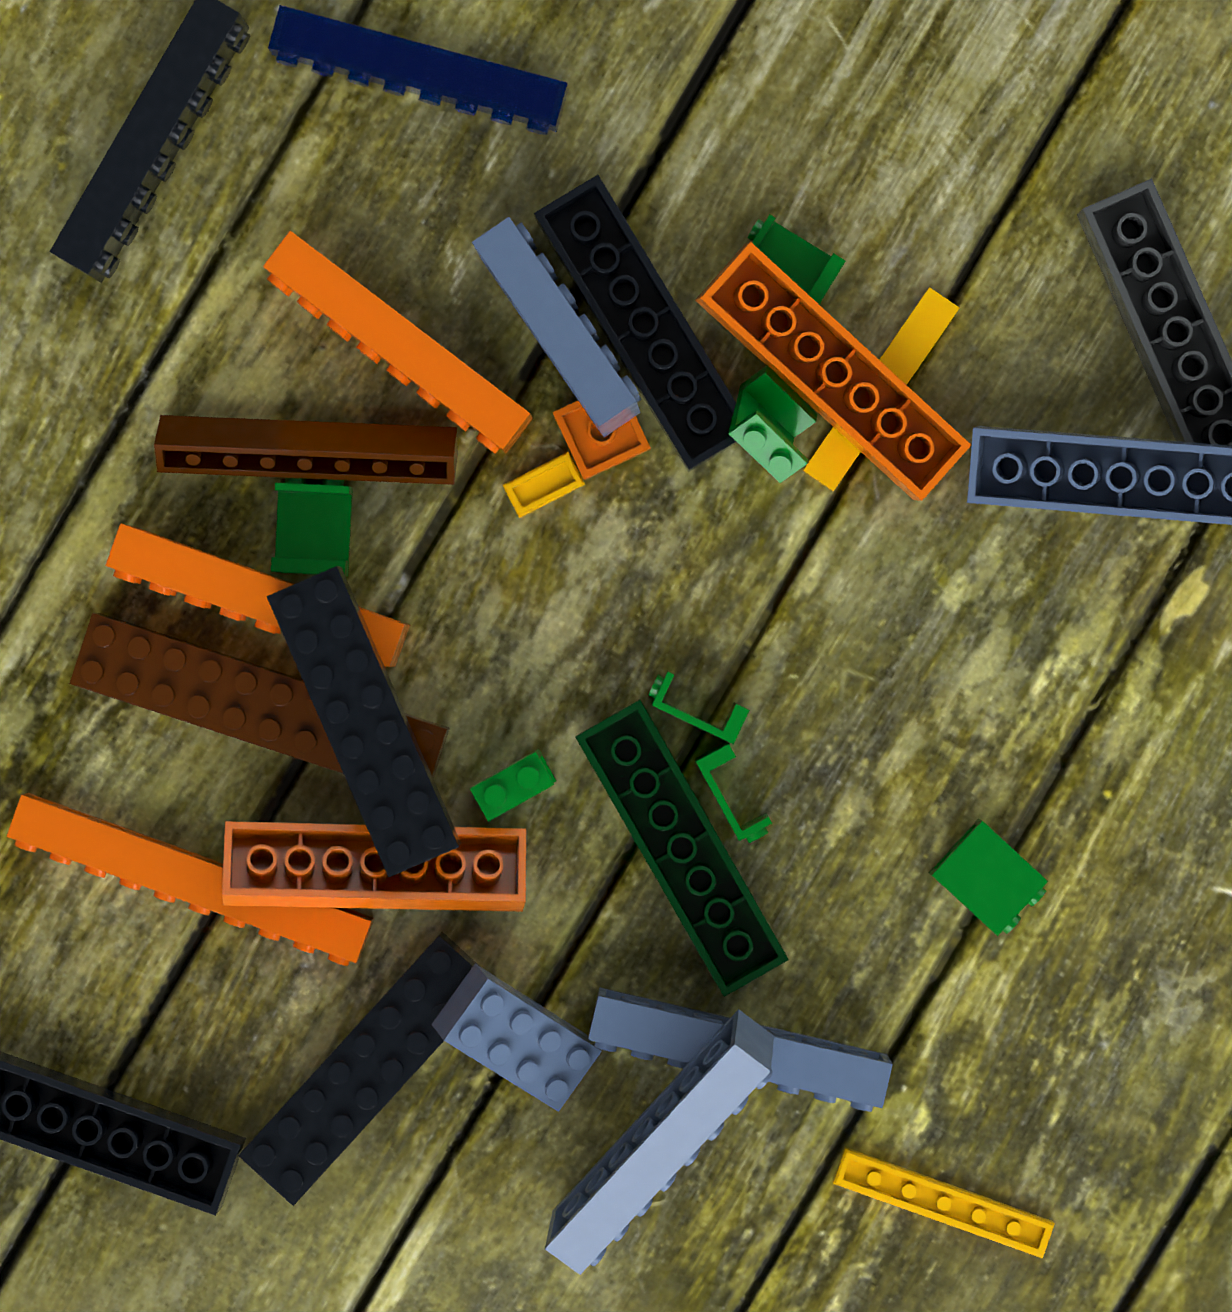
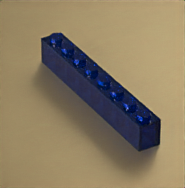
(418, 69)

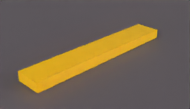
(903, 359)
(943, 1202)

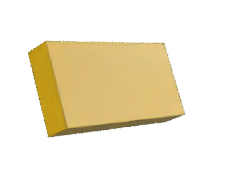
(543, 484)

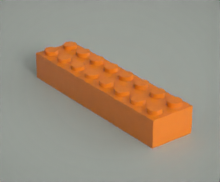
(398, 342)
(833, 372)
(220, 582)
(343, 869)

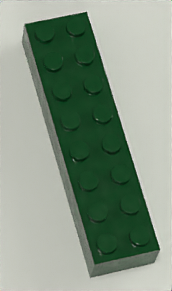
(682, 847)

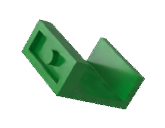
(796, 257)
(768, 420)
(312, 526)
(730, 727)
(712, 759)
(513, 785)
(989, 878)

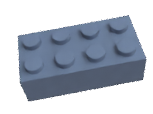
(516, 1037)

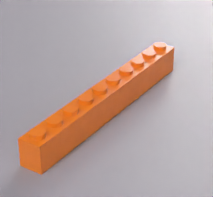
(179, 875)

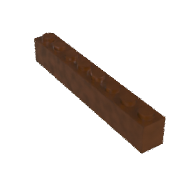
(306, 449)

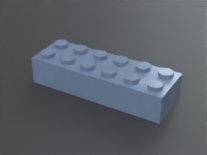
(557, 328)

